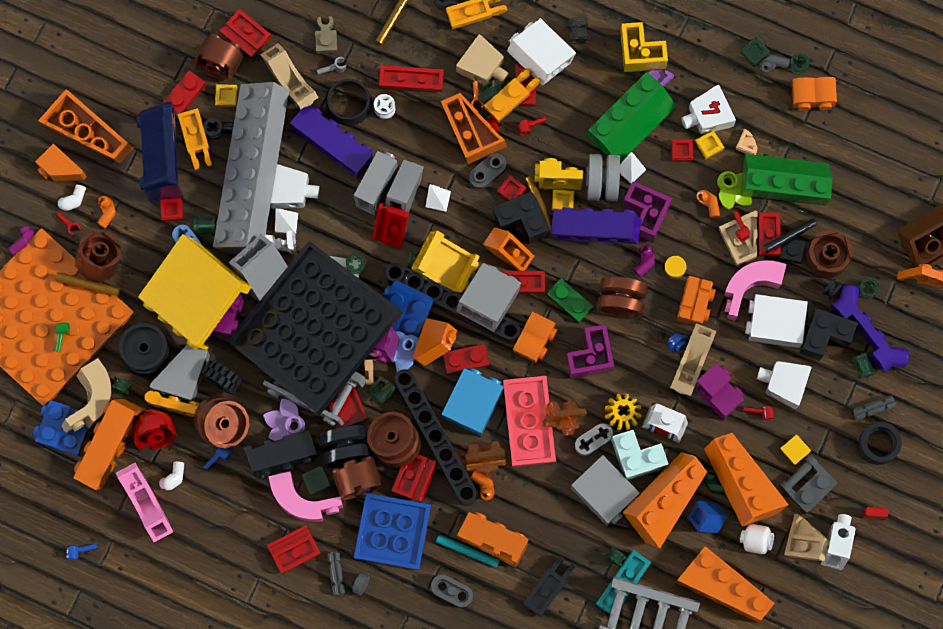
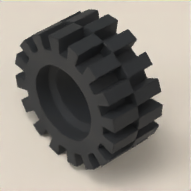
(221, 376)

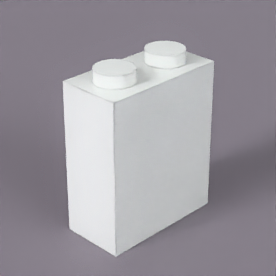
(541, 51)
(776, 321)

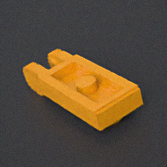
(472, 12)
(510, 96)
(194, 136)
(171, 404)

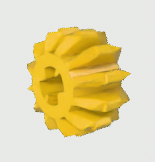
(623, 404)

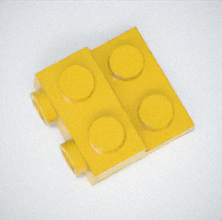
(551, 176)

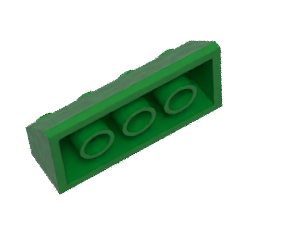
(632, 118)
(786, 179)

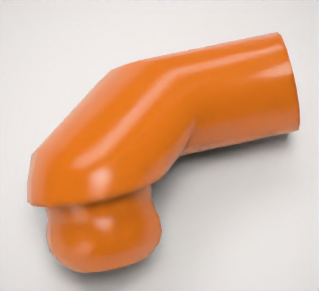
(486, 485)

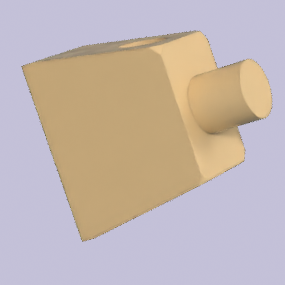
(482, 62)

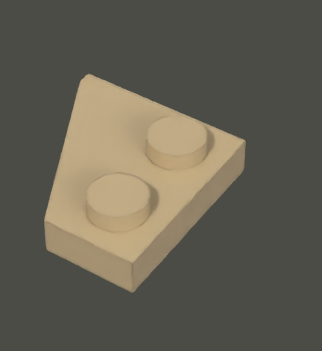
(741, 251)
(806, 541)

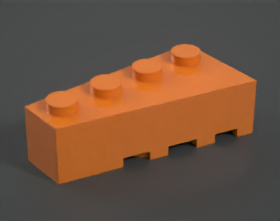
(82, 125)

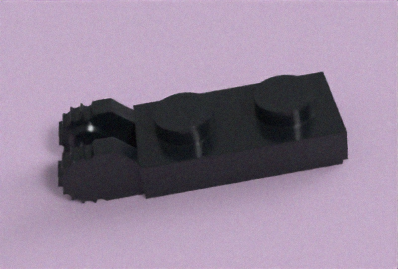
(547, 588)

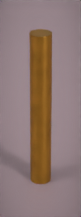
(391, 21)
(533, 187)
(87, 284)

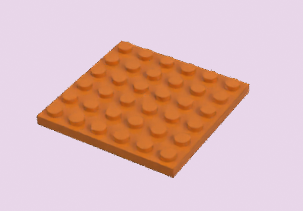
(34, 306)

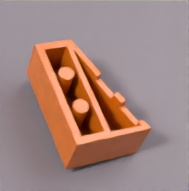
(471, 129)
(493, 538)

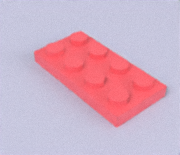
(525, 412)

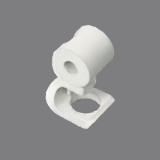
(287, 245)

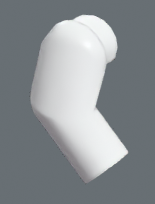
(72, 201)
(174, 478)

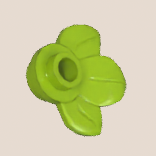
(732, 193)

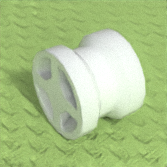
(383, 102)

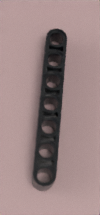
(444, 296)
(433, 426)

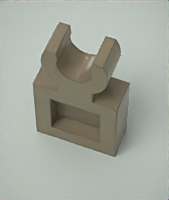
(326, 38)

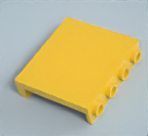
(192, 291)

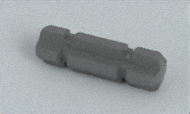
(873, 407)
(336, 573)

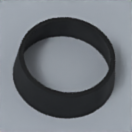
(349, 121)

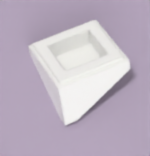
(631, 168)
(437, 198)
(285, 221)

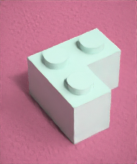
(634, 461)

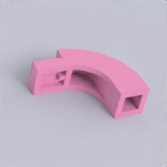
(754, 274)
(144, 502)
(293, 504)

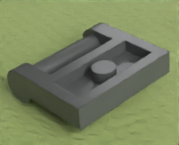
(813, 490)

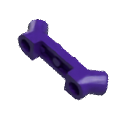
(884, 355)

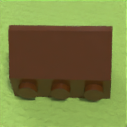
(924, 238)

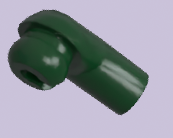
(712, 483)

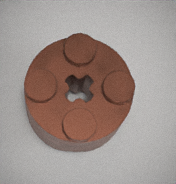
(218, 58)
(835, 244)
(98, 256)
(357, 478)

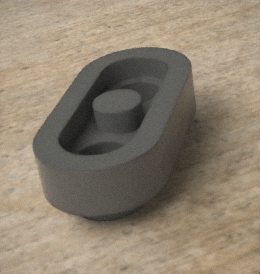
(488, 171)
(452, 591)

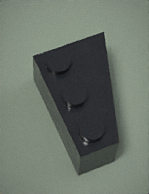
(281, 454)

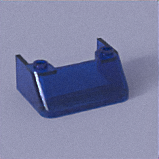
(159, 152)

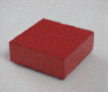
(681, 150)
(511, 189)
(171, 209)
(875, 513)

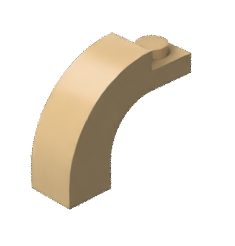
(288, 77)
(693, 359)
(98, 388)

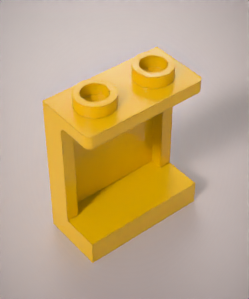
(445, 262)

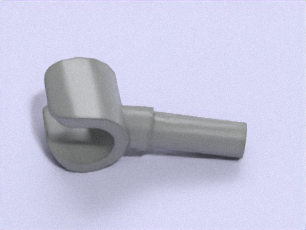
(333, 67)

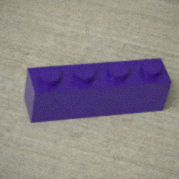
(332, 141)
(596, 225)

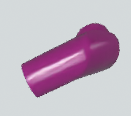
(23, 241)
(647, 260)

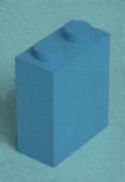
(473, 401)

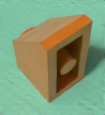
(58, 166)
(508, 249)
(434, 341)

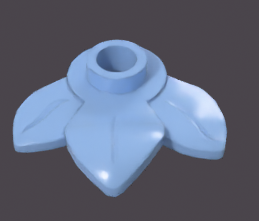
(403, 356)

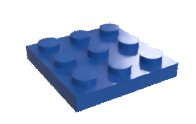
(392, 531)

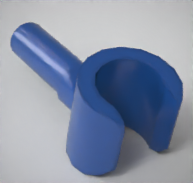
(223, 453)
(73, 551)

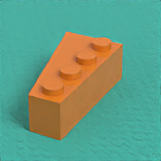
(107, 443)
(743, 481)
(664, 500)
(722, 584)

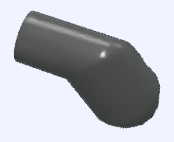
(772, 62)

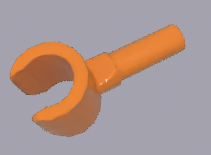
(476, 94)

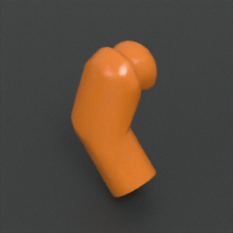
(710, 201)
(108, 210)

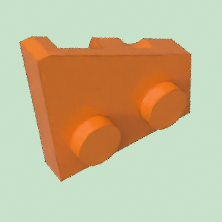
(924, 275)

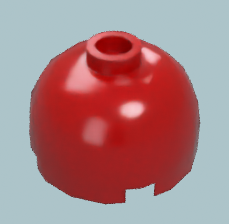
(154, 430)

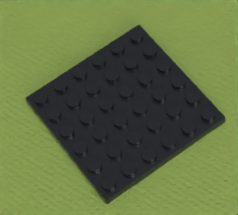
(314, 327)

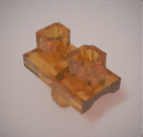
(565, 419)
(486, 460)

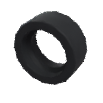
(889, 429)

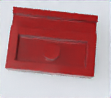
(245, 33)
(390, 226)
(351, 411)
(415, 478)
(293, 549)

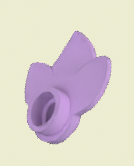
(281, 420)

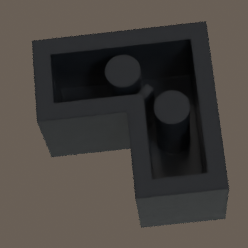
(523, 212)
(826, 328)

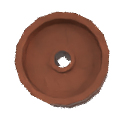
(622, 297)
(221, 422)
(394, 439)

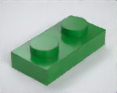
(569, 300)

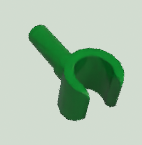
(61, 328)

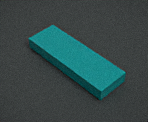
(631, 571)

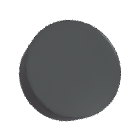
(361, 583)

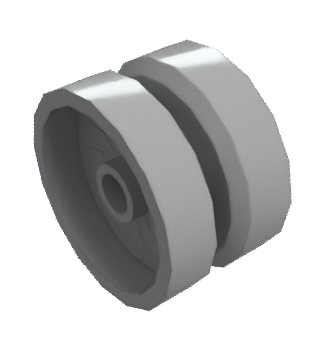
(603, 177)

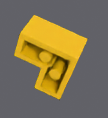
(640, 54)

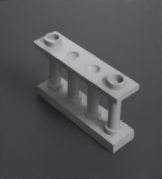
(329, 417)
(644, 593)

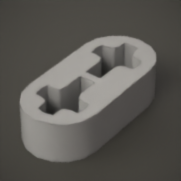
(590, 435)

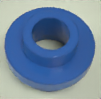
(677, 342)

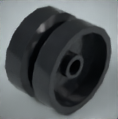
(133, 345)
(344, 445)

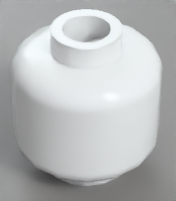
(757, 539)

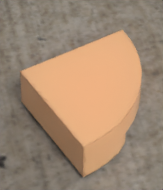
(747, 143)
(369, 372)

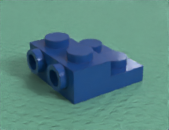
(412, 303)
(53, 435)

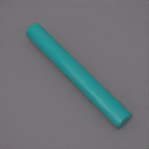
(467, 551)

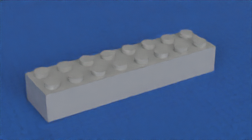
(251, 166)

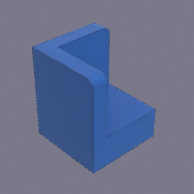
(707, 517)

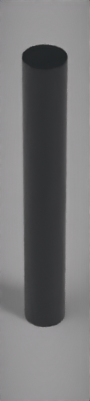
(789, 235)

